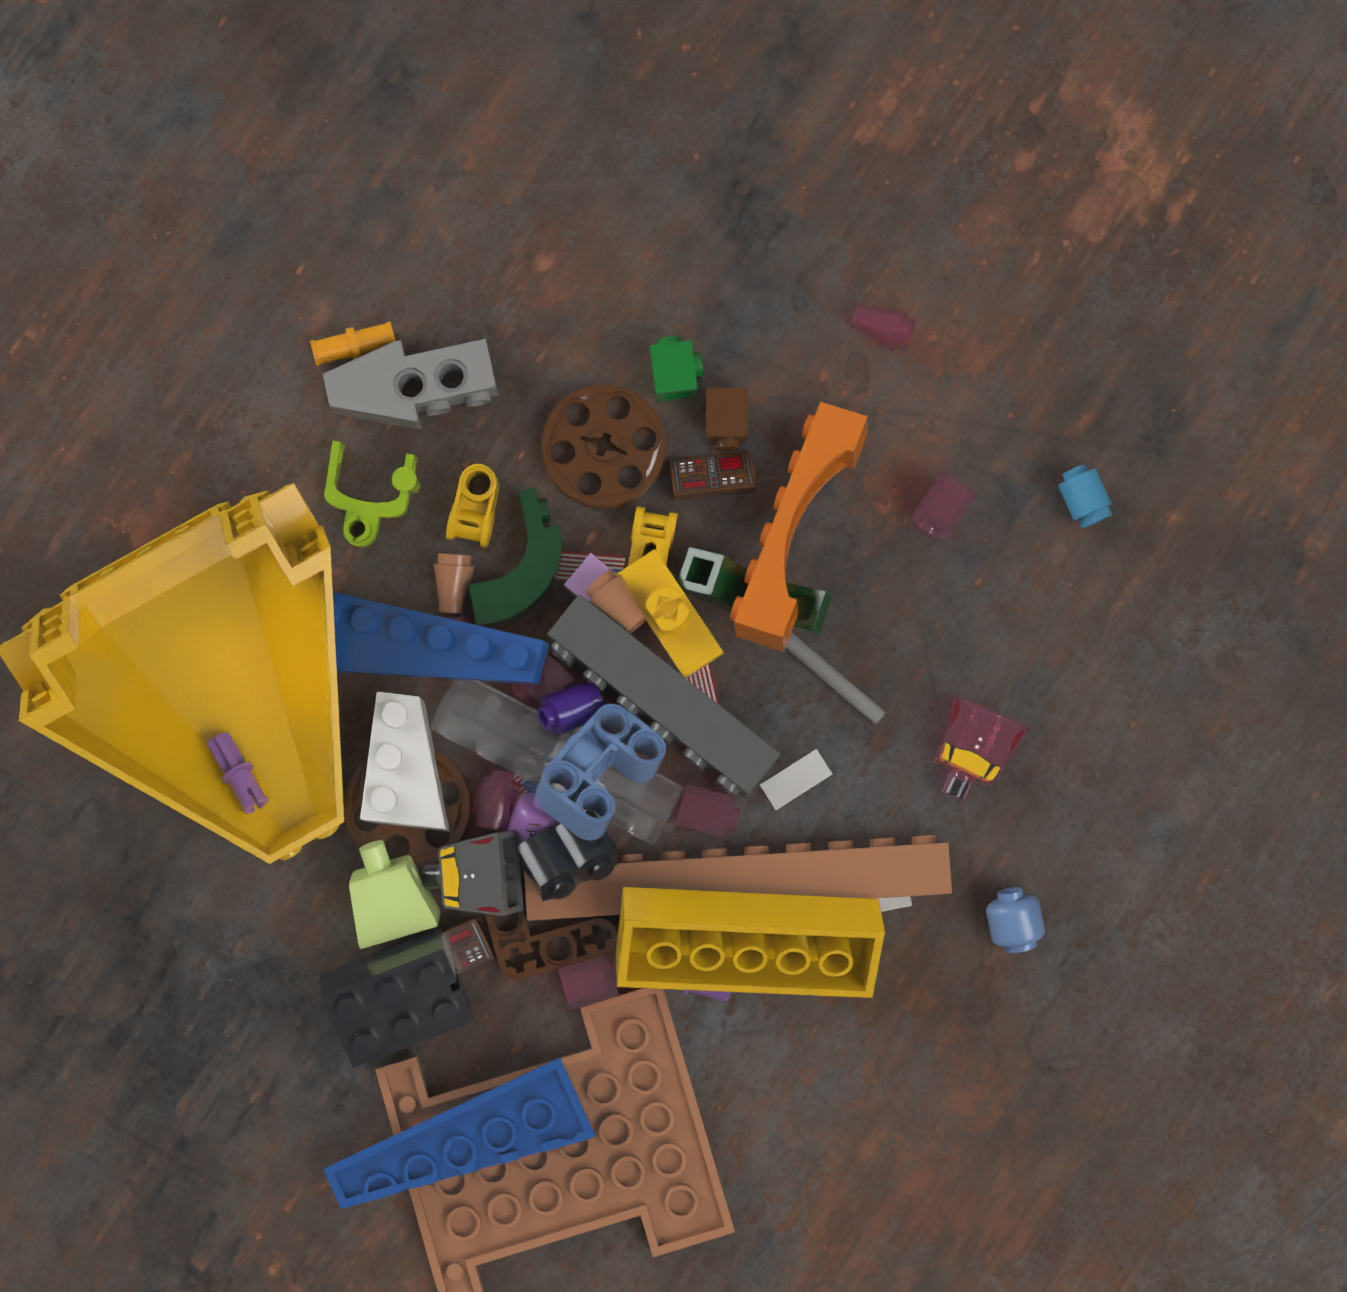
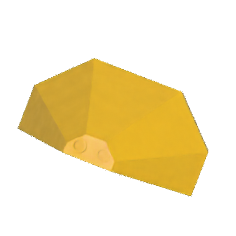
(198, 640)

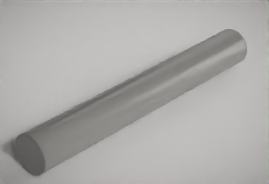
(834, 679)

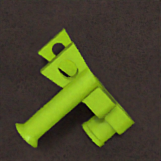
(364, 512)

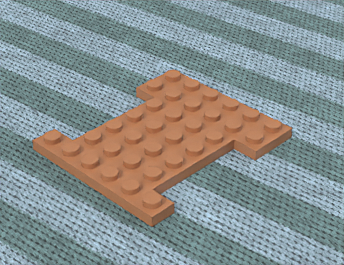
(643, 1161)

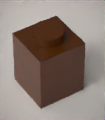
(726, 418)

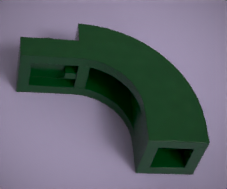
(721, 580)
(524, 588)

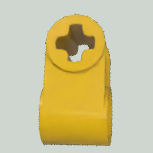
(473, 509)

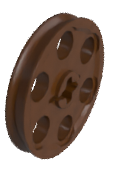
(601, 425)
(420, 849)

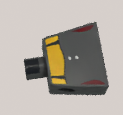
(478, 875)

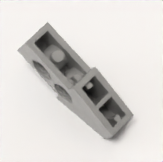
(374, 383)

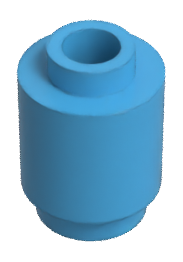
(1085, 496)

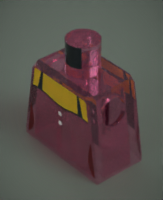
(975, 745)

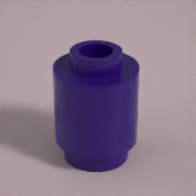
(569, 707)

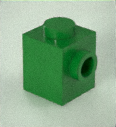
(675, 369)

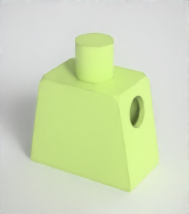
(389, 897)

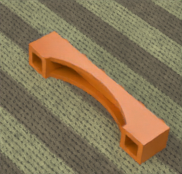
(830, 445)

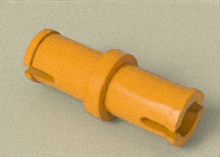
(352, 343)

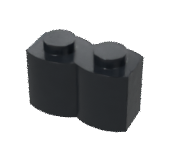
(561, 860)

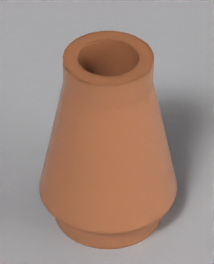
(453, 579)
(616, 601)

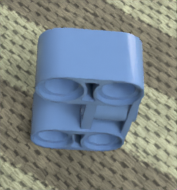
(584, 761)

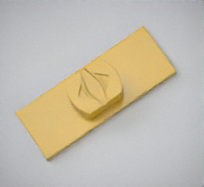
(671, 614)

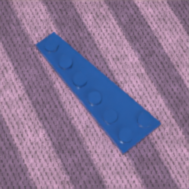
(420, 645)
(493, 1128)

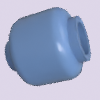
(1015, 920)

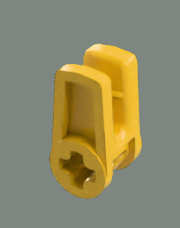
(645, 536)

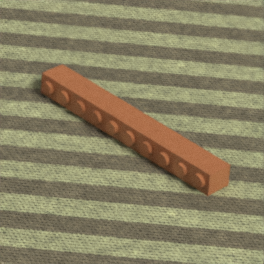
(835, 872)

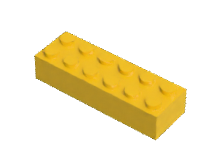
(748, 942)

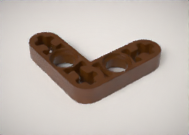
(521, 939)

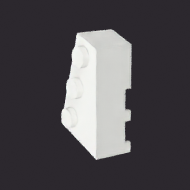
(402, 768)

